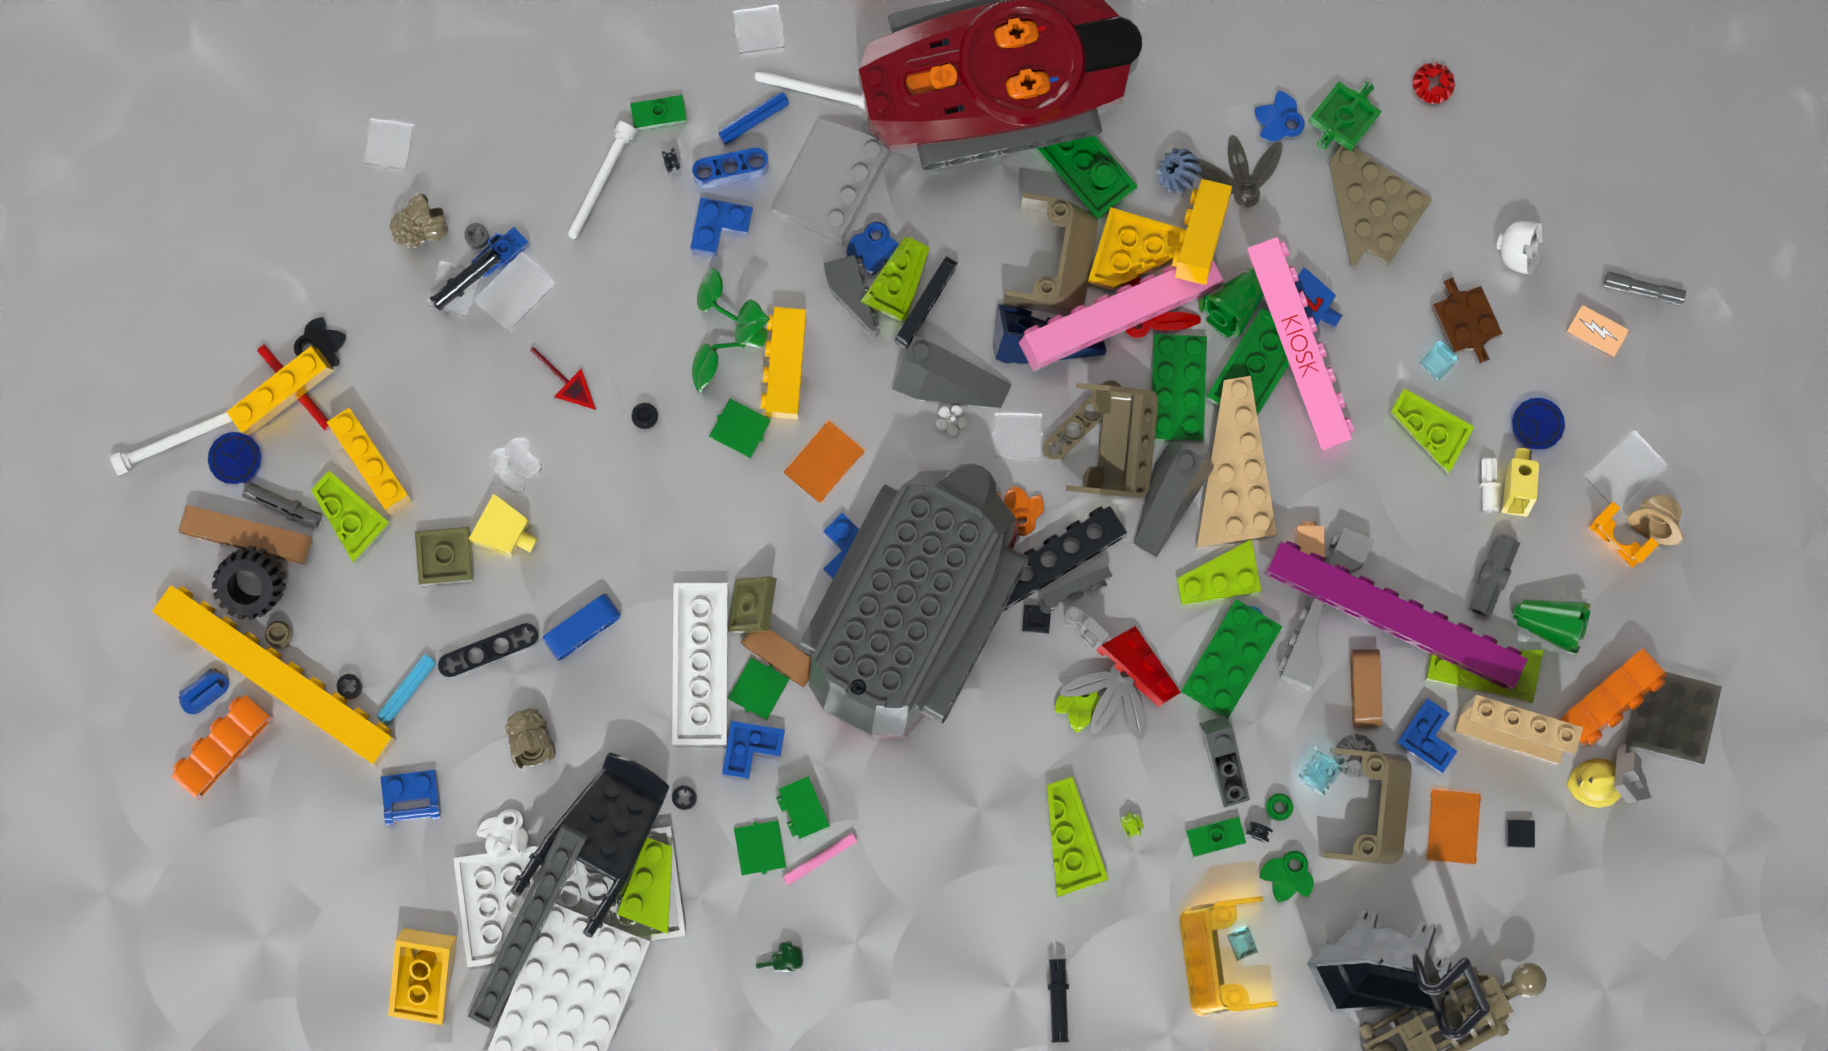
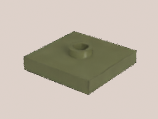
(444, 556)
(752, 605)

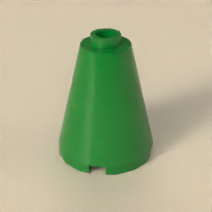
(1232, 303)
(1555, 621)

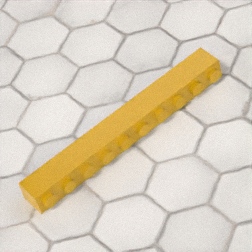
(273, 675)

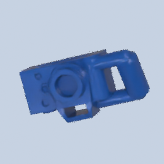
(507, 248)

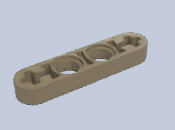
(1082, 421)

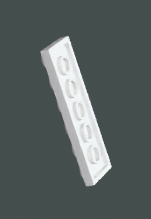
(700, 664)

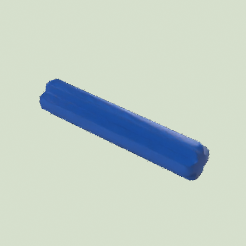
(753, 117)

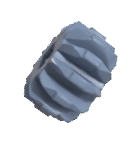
(1179, 170)

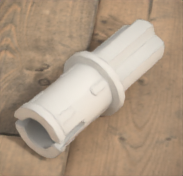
(1489, 484)

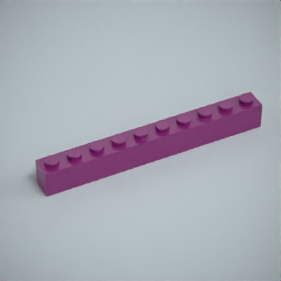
(1396, 616)

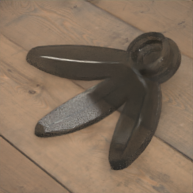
(1243, 182)

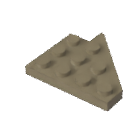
(1373, 206)

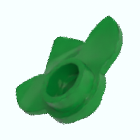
(1286, 880)

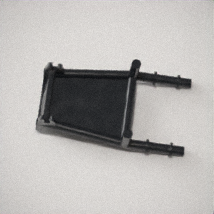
(617, 818)

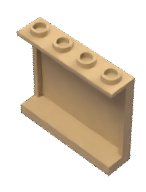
(1517, 729)

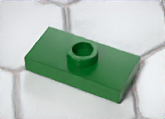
(658, 112)
(1215, 837)

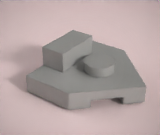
(1629, 776)

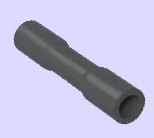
(1628, 284)

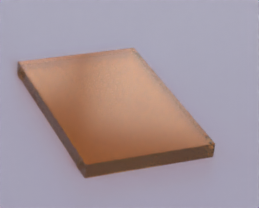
(824, 461)
(1453, 827)

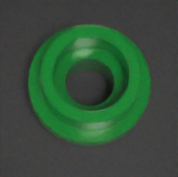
(1279, 798)

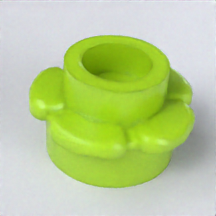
(1132, 824)

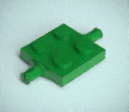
(1345, 116)

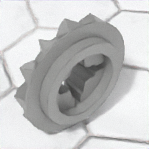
(1358, 742)

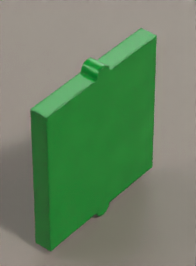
(740, 428)
(758, 688)
(759, 848)

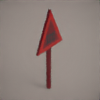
(574, 390)

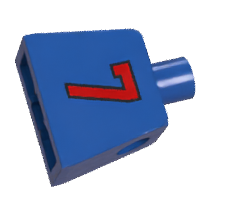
(1318, 298)

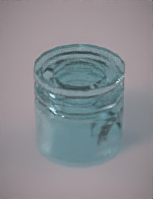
(1320, 773)

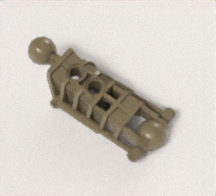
(1526, 980)

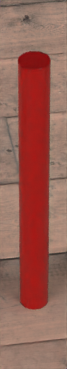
(305, 400)

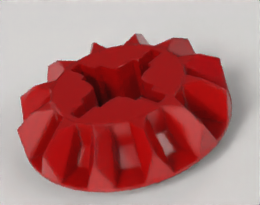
(1436, 94)

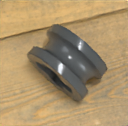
(471, 229)

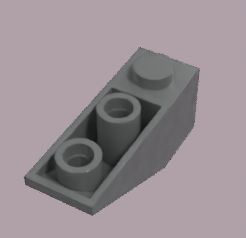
(847, 288)
(1224, 760)

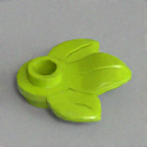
(1078, 709)

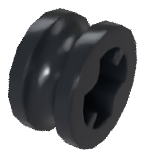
(671, 161)
(350, 678)
(675, 796)
(1259, 832)

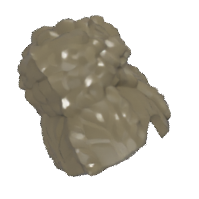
(418, 223)
(529, 738)

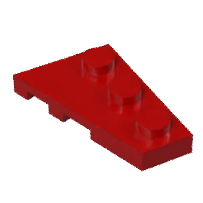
(1138, 660)

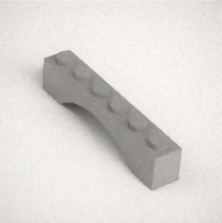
(1305, 659)

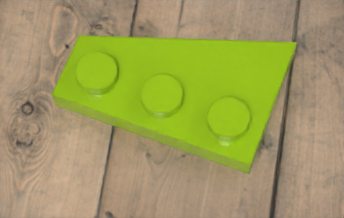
(898, 280)
(1432, 427)
(349, 515)
(1221, 578)
(649, 887)

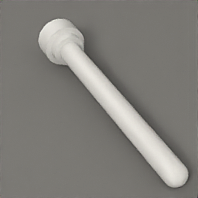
(810, 88)
(623, 134)
(123, 461)

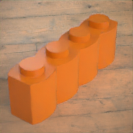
(1615, 695)
(221, 747)

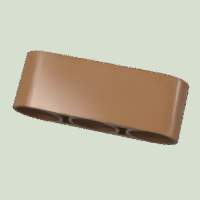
(780, 655)
(1366, 688)

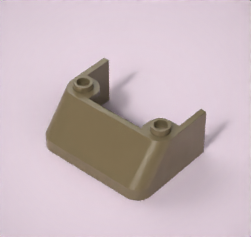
(1069, 288)
(1125, 441)
(1395, 778)

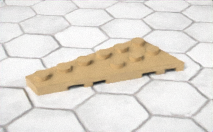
(1238, 487)

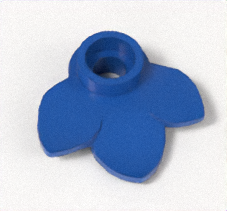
(1276, 116)
(872, 251)

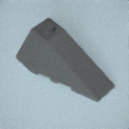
(943, 377)
(1173, 486)

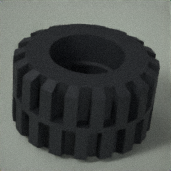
(232, 595)

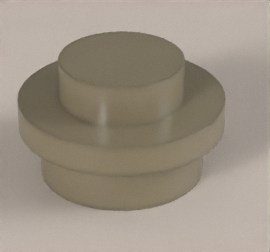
(278, 634)

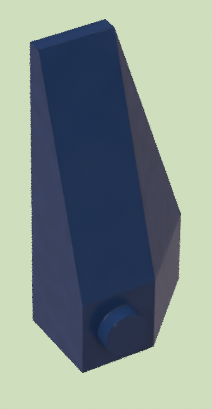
(1010, 329)

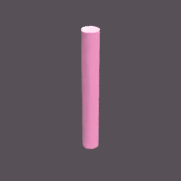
(819, 859)

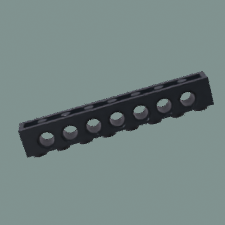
(1111, 533)

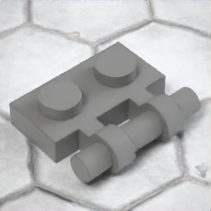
(1092, 632)

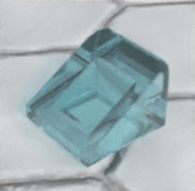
(1439, 360)

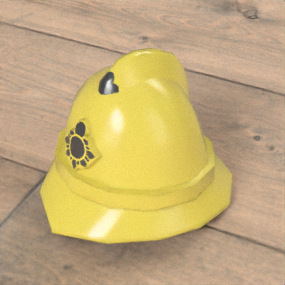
(1594, 783)

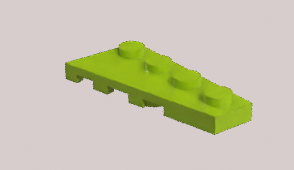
(1449, 674)
(1073, 844)

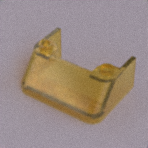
(1203, 960)

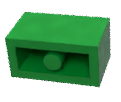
(803, 809)

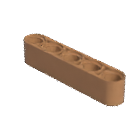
(245, 533)

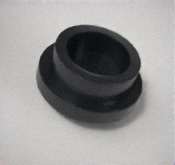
(644, 416)

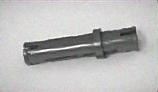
(292, 509)

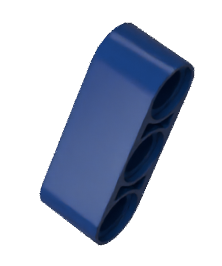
(721, 177)
(581, 627)

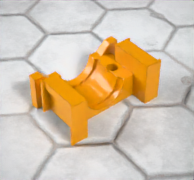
(1630, 554)

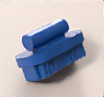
(203, 691)

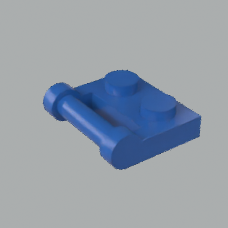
(408, 788)

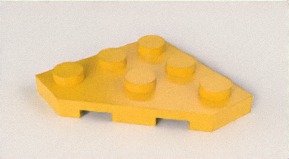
(1132, 248)

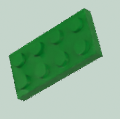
(1073, 165)
(1258, 356)
(1180, 386)
(1231, 659)

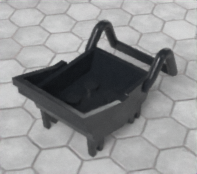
(1390, 971)

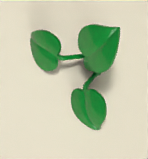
(747, 332)

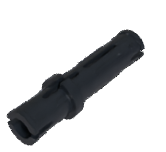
(457, 286)
(1058, 994)

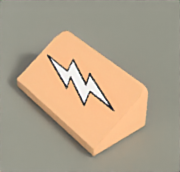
(1597, 330)

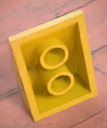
(421, 975)

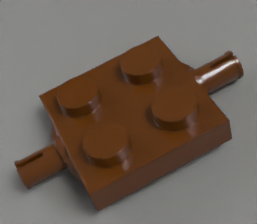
(1466, 320)

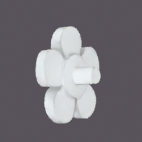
(951, 420)

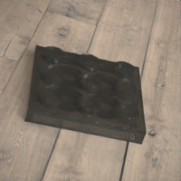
(1675, 719)

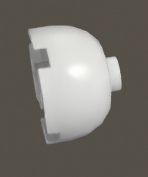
(1520, 246)

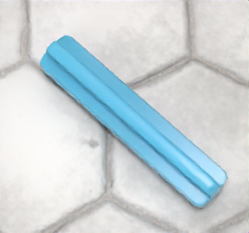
(406, 689)

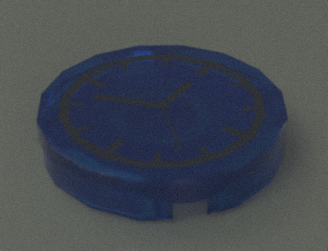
(1537, 424)
(235, 458)

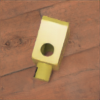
(1520, 484)
(502, 529)

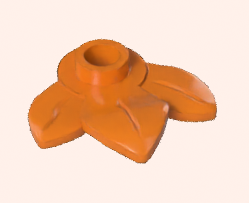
(1024, 508)

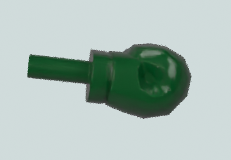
(786, 959)

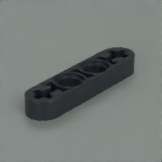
(926, 302)
(487, 647)

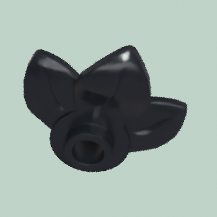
(325, 340)

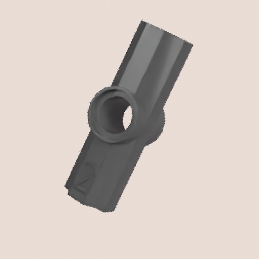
(1494, 575)

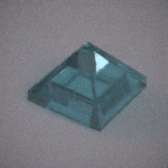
(1242, 943)

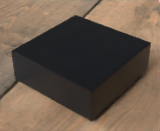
(1035, 621)
(1520, 833)

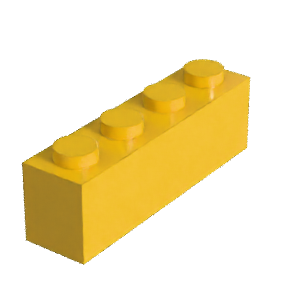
(1203, 231)
(785, 363)
(280, 391)
(369, 461)

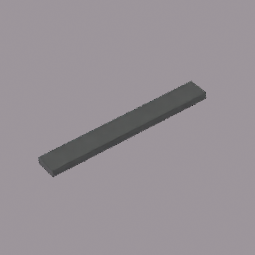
(527, 926)

